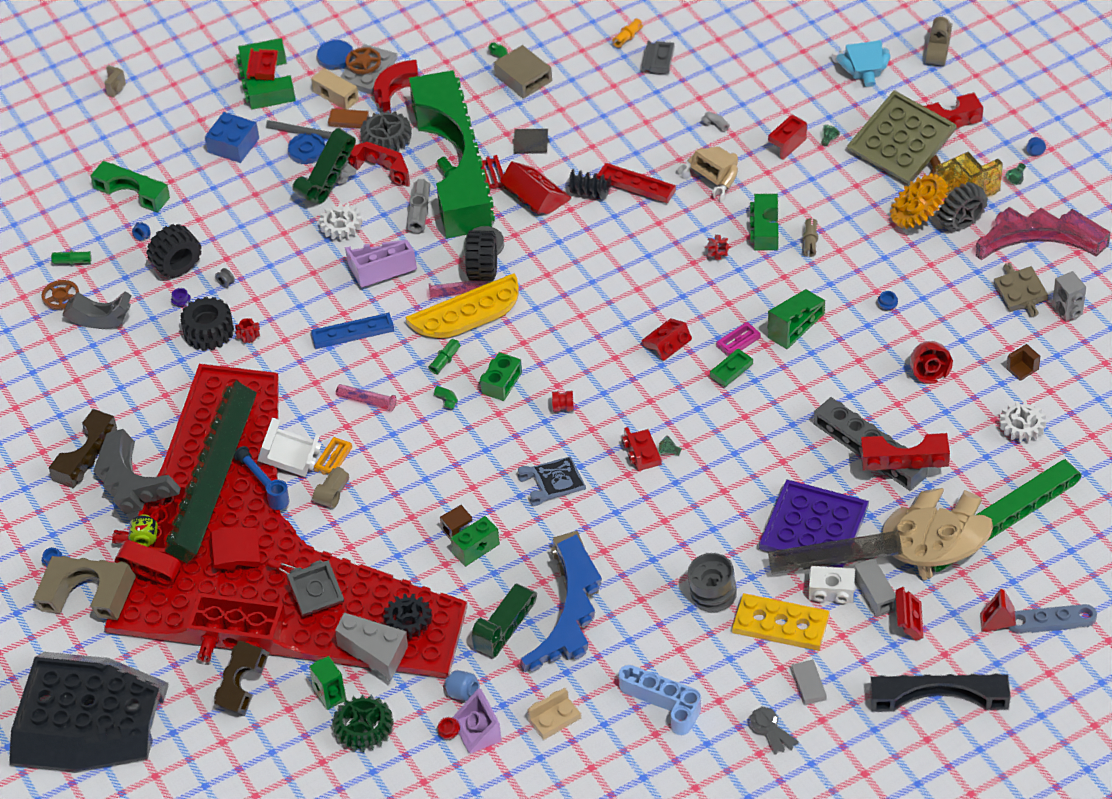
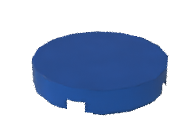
(334, 54)
(305, 148)

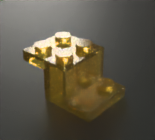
(967, 169)

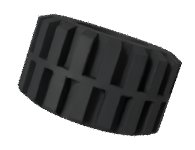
(174, 250)
(481, 255)
(195, 326)

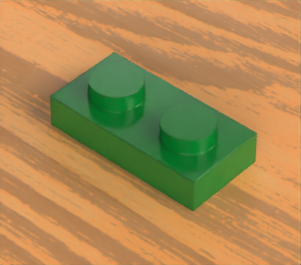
(731, 367)

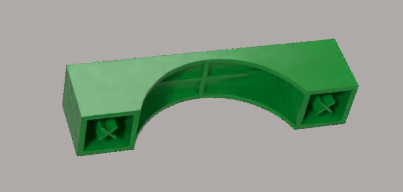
(463, 193)

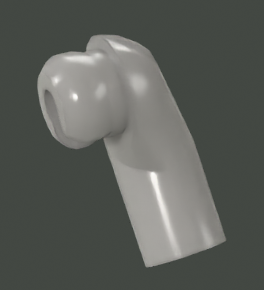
(717, 119)

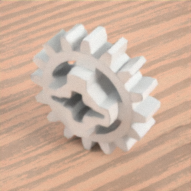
(340, 221)
(1022, 421)

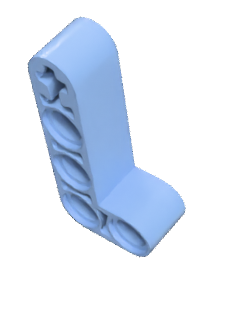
(635, 681)

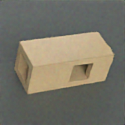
(334, 89)

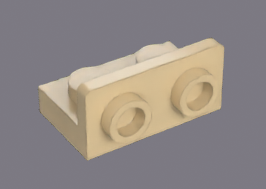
(553, 714)

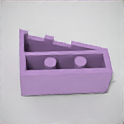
(380, 262)

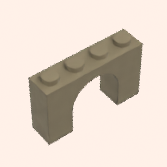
(66, 572)

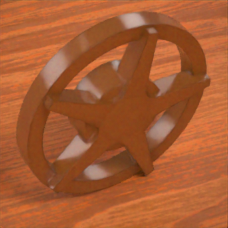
(363, 60)
(59, 294)

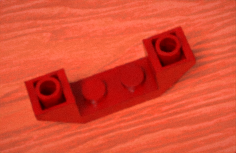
(381, 156)

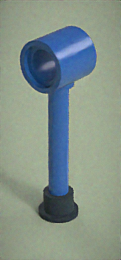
(276, 490)

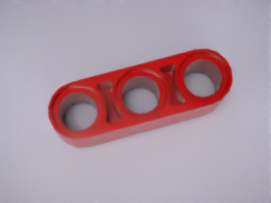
(149, 562)

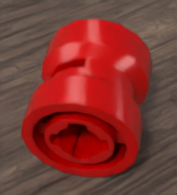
(562, 401)

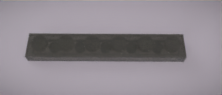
(835, 552)

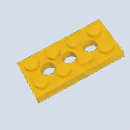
(788, 633)

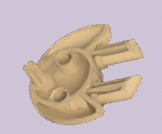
(941, 535)

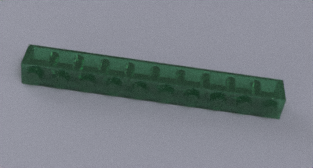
(210, 472)

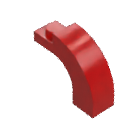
(393, 79)

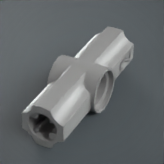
(418, 206)

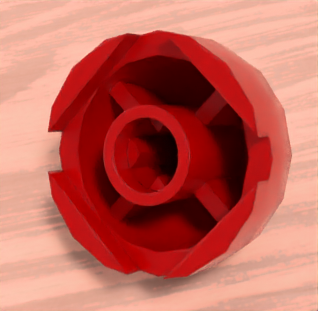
(930, 362)

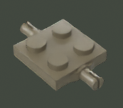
(1021, 289)

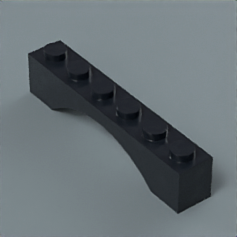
(893, 692)

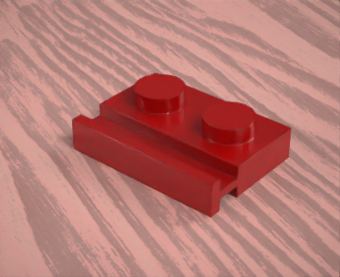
(262, 64)
(909, 614)

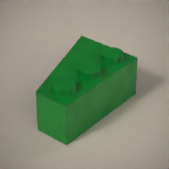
(794, 317)

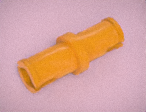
(627, 33)

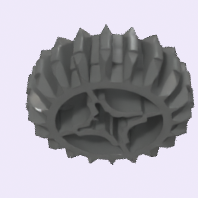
(387, 130)
(962, 207)

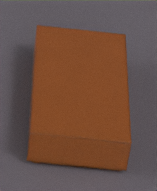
(347, 118)

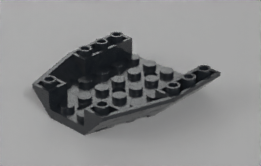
(81, 736)

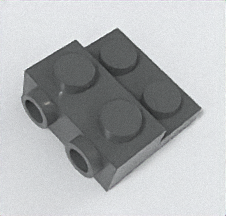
(314, 587)

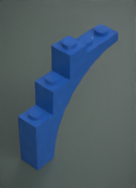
(567, 636)

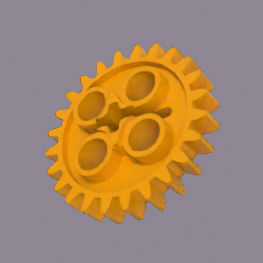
(918, 201)

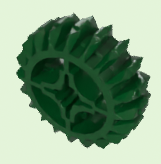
(360, 730)

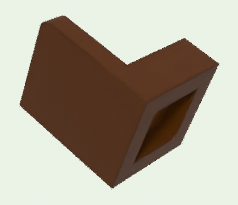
(1023, 362)
(454, 520)

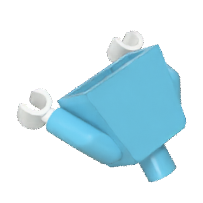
(864, 60)

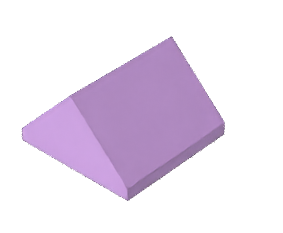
(478, 723)

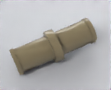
(810, 237)

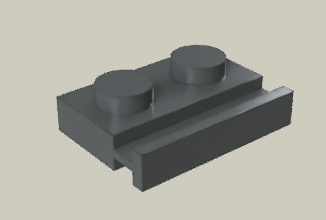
(658, 57)

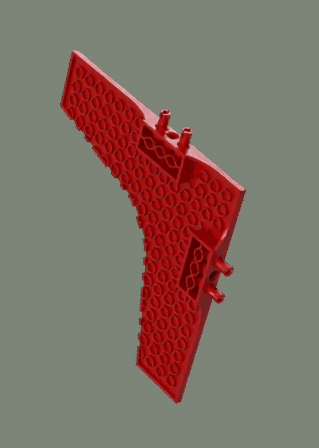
(255, 603)

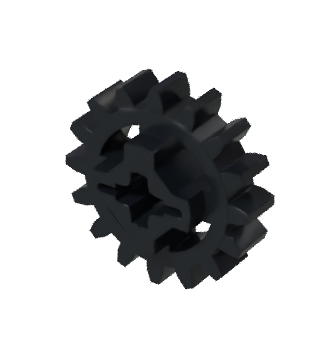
(408, 615)

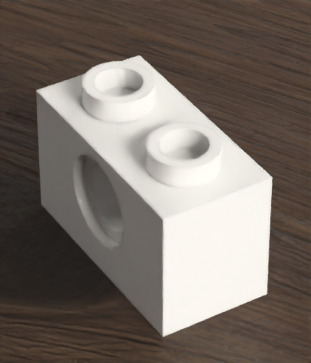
(831, 584)

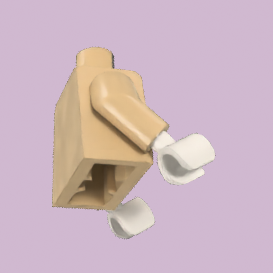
(715, 165)

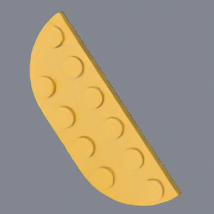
(467, 309)

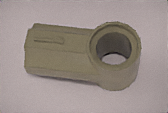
(329, 492)

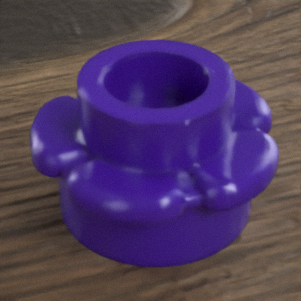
(180, 297)

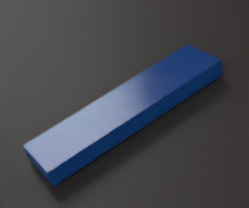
(352, 330)

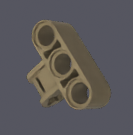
(939, 41)

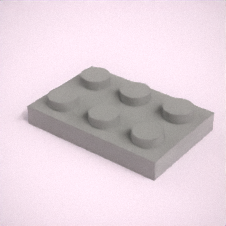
(366, 82)

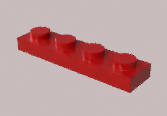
(638, 183)

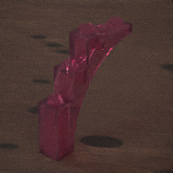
(1042, 226)

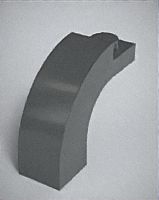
(95, 314)

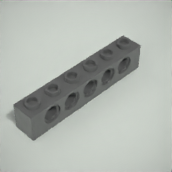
(848, 429)

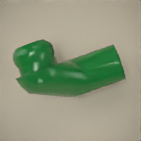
(497, 50)
(447, 394)

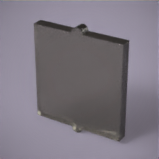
(531, 141)

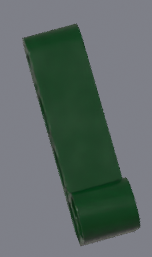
(327, 168)
(493, 634)

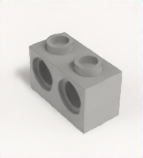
(1069, 296)

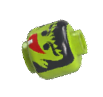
(143, 530)

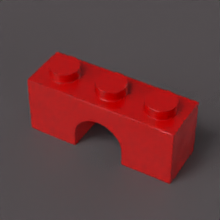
(967, 110)

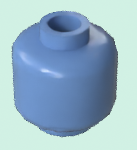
(461, 685)

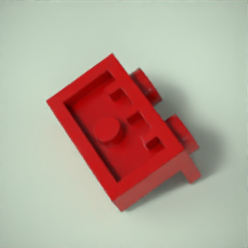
(668, 338)
(641, 449)

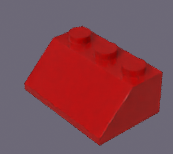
(533, 188)

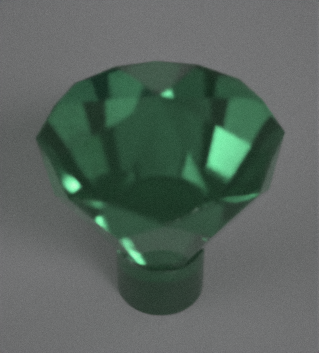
(829, 134)
(1016, 174)
(667, 446)

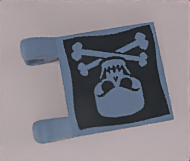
(554, 479)

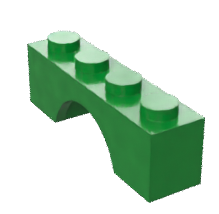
(112, 178)

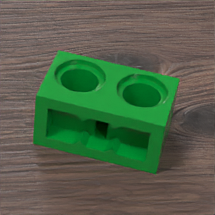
(501, 376)

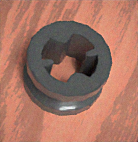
(224, 277)

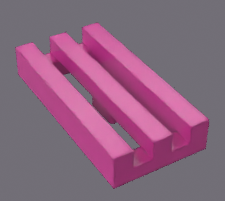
(740, 341)

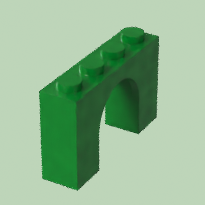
(265, 92)

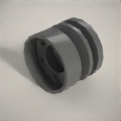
(712, 582)

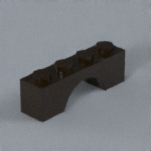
(71, 466)

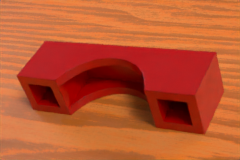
(880, 455)

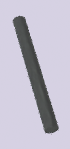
(297, 129)

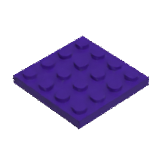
(812, 516)

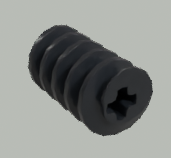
(588, 185)

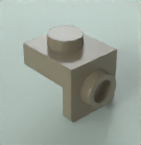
(115, 81)

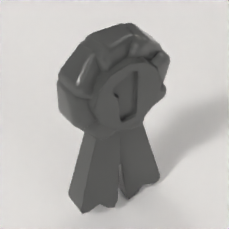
(765, 722)

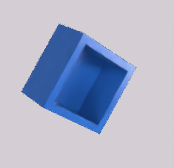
(232, 137)

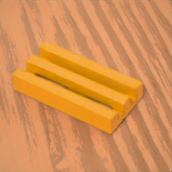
(345, 445)

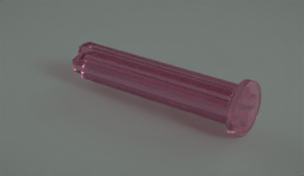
(454, 288)
(366, 396)

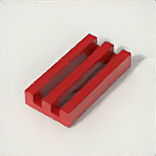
(489, 162)

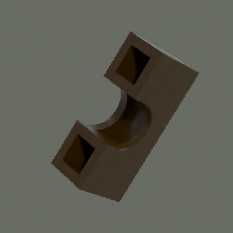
(244, 659)

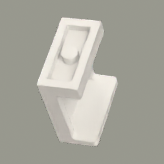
(288, 450)

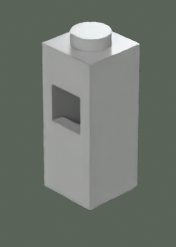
(875, 587)

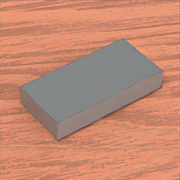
(809, 682)

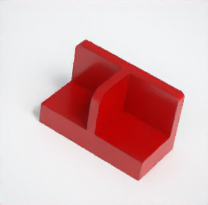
(789, 135)

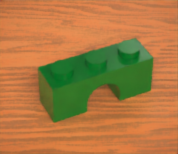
(764, 222)

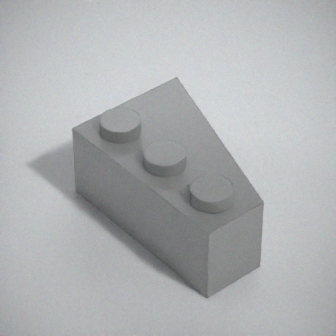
(373, 643)

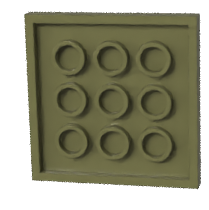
(901, 137)

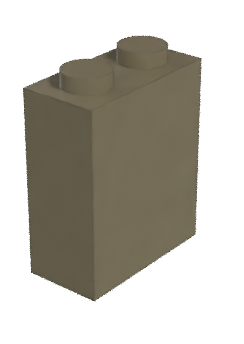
(522, 71)

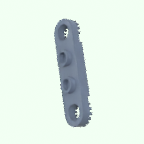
(1054, 618)

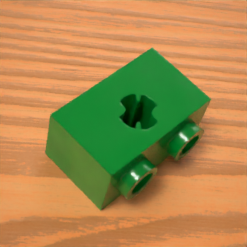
(475, 541)
(327, 682)

